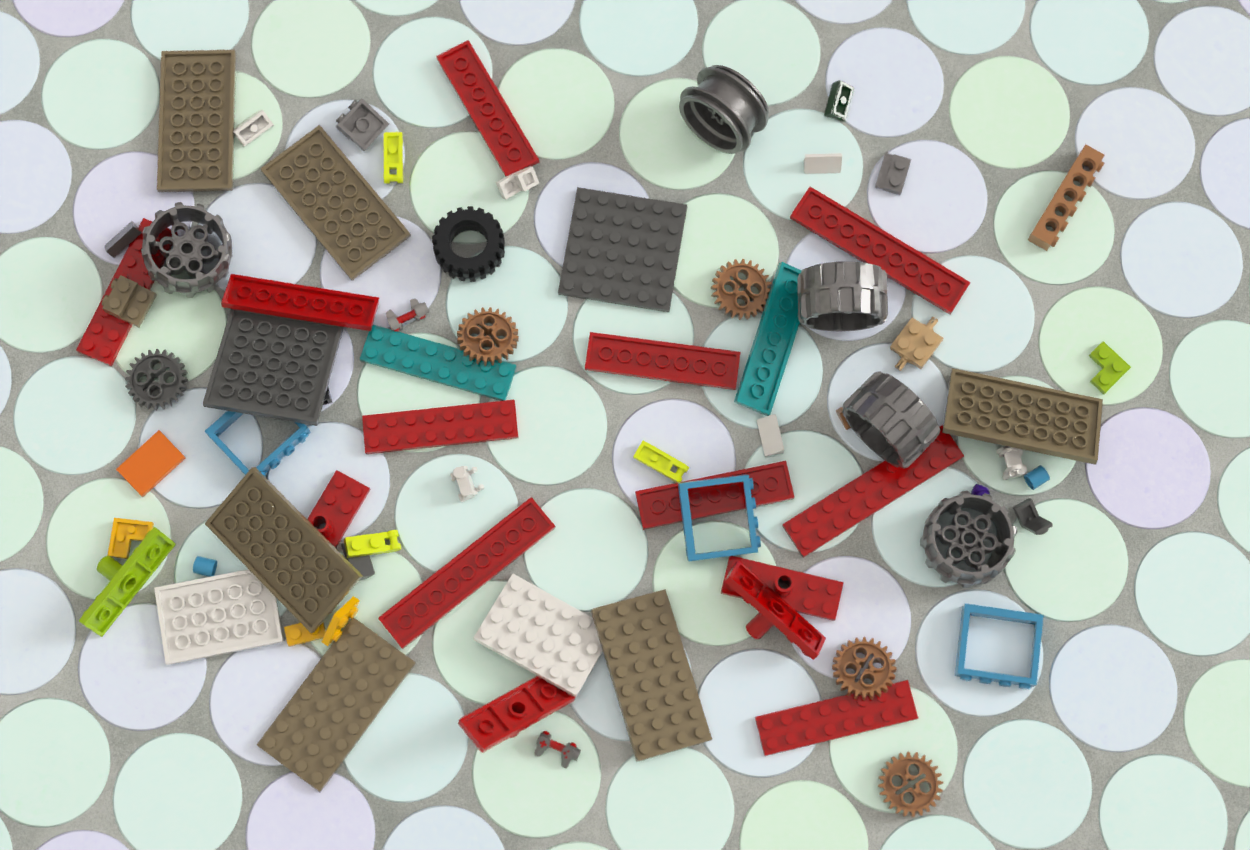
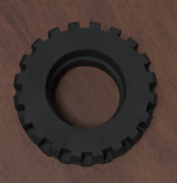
(468, 221)

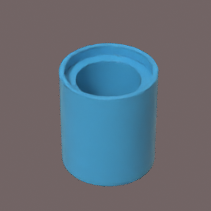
(1036, 477)
(204, 566)

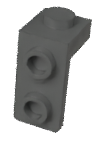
(1030, 519)

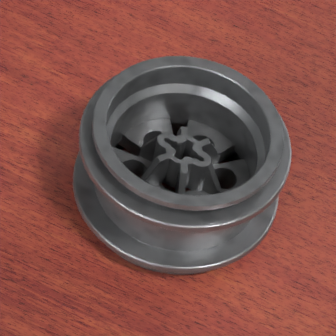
(724, 109)

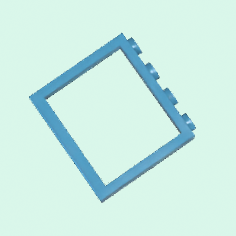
(273, 459)
(687, 523)
(1000, 614)

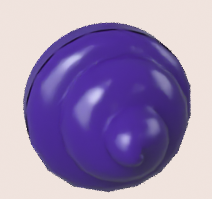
(979, 490)

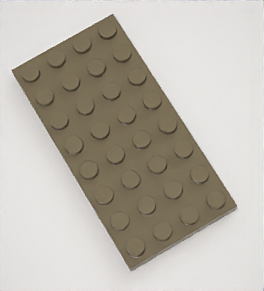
(196, 121)
(335, 202)
(1023, 416)
(283, 550)
(651, 675)
(336, 704)

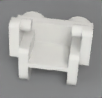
(1013, 462)
(465, 482)

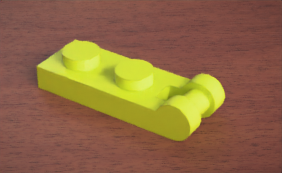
(393, 157)
(660, 461)
(371, 544)

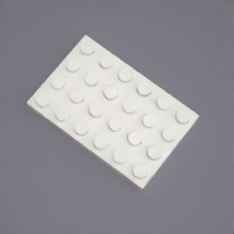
(216, 616)
(541, 635)

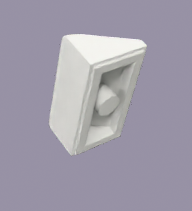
(253, 127)
(822, 163)
(770, 435)

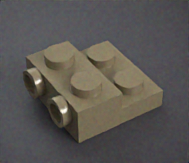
(128, 301)

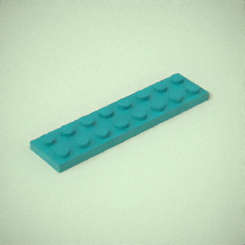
(771, 343)
(436, 363)

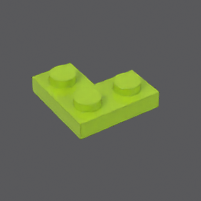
(1112, 367)

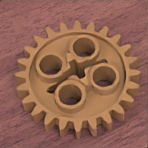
(728, 300)
(474, 345)
(880, 676)
(920, 799)

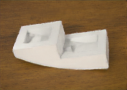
(516, 182)

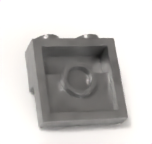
(361, 124)

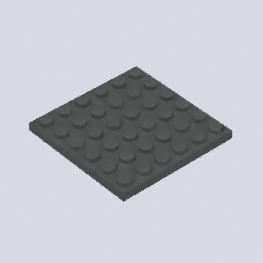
(622, 249)
(273, 367)

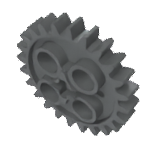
(168, 391)

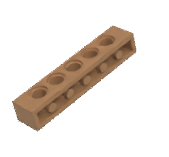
(1088, 157)

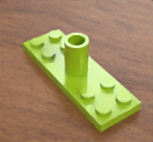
(125, 580)

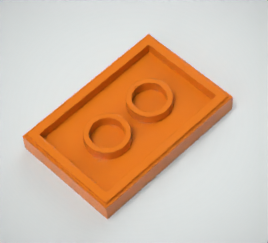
(150, 463)

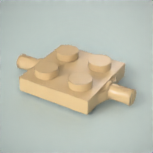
(916, 343)

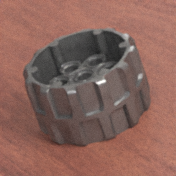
(175, 217)
(842, 296)
(891, 419)
(991, 512)

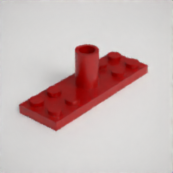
(338, 506)
(804, 593)
(773, 612)
(513, 712)

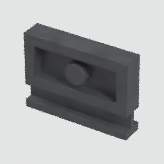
(893, 173)

